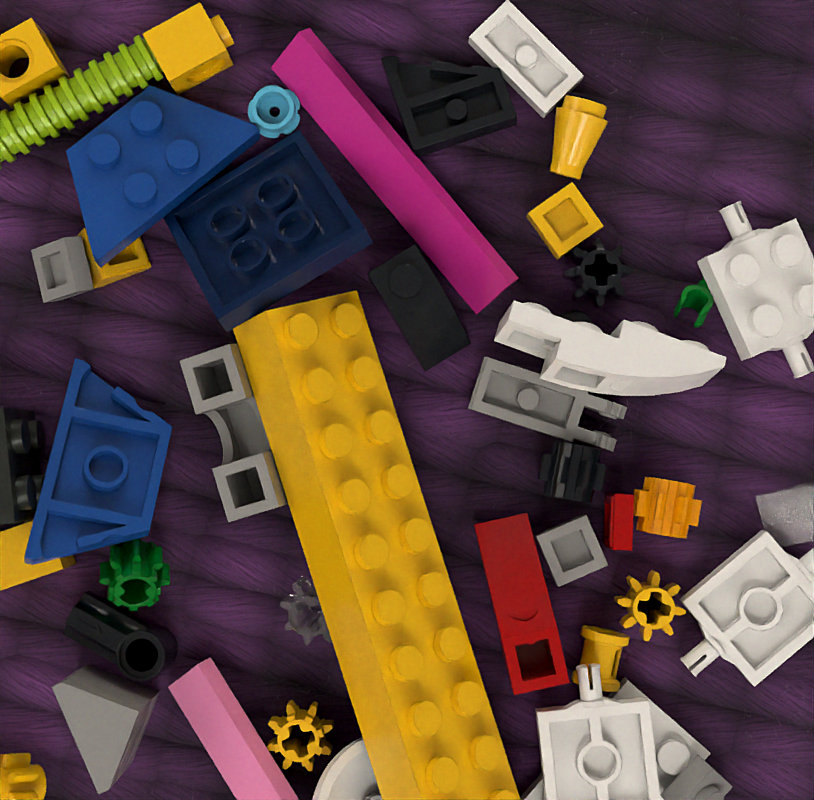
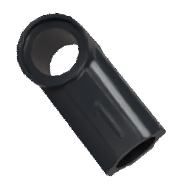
(116, 635)

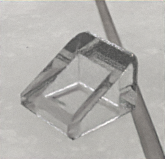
(789, 514)

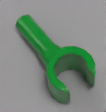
(698, 298)

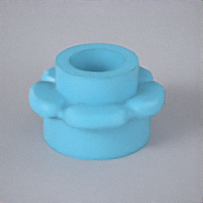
(264, 101)

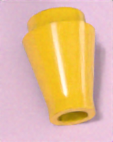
(576, 133)

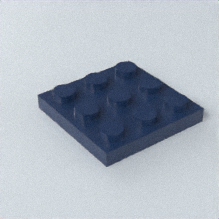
(265, 230)

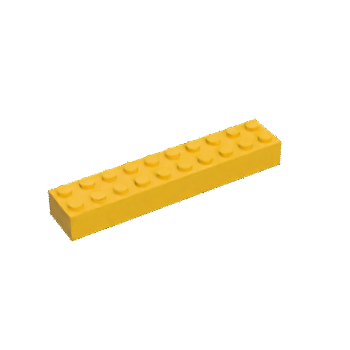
(373, 553)

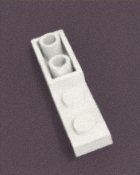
(625, 363)

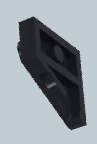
(447, 102)

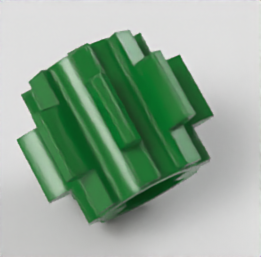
(135, 573)

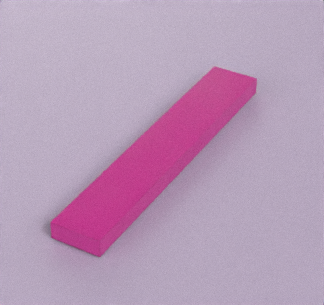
(393, 171)

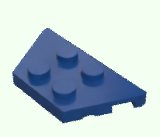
(149, 163)
(99, 471)

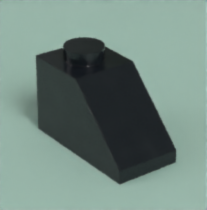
(419, 307)

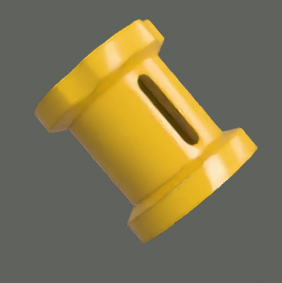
(603, 648)

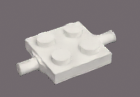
(764, 288)
(753, 609)
(597, 746)

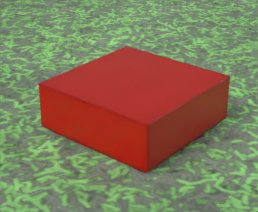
(618, 521)

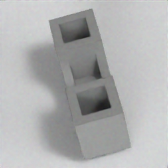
(223, 392)

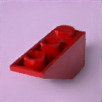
(521, 604)

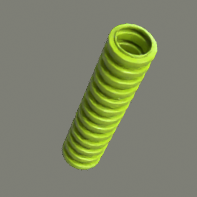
(76, 98)

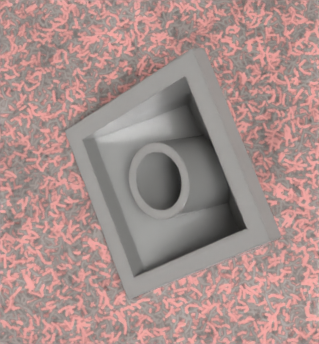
(105, 719)

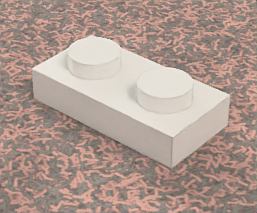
(525, 58)

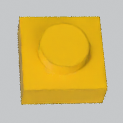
(564, 220)

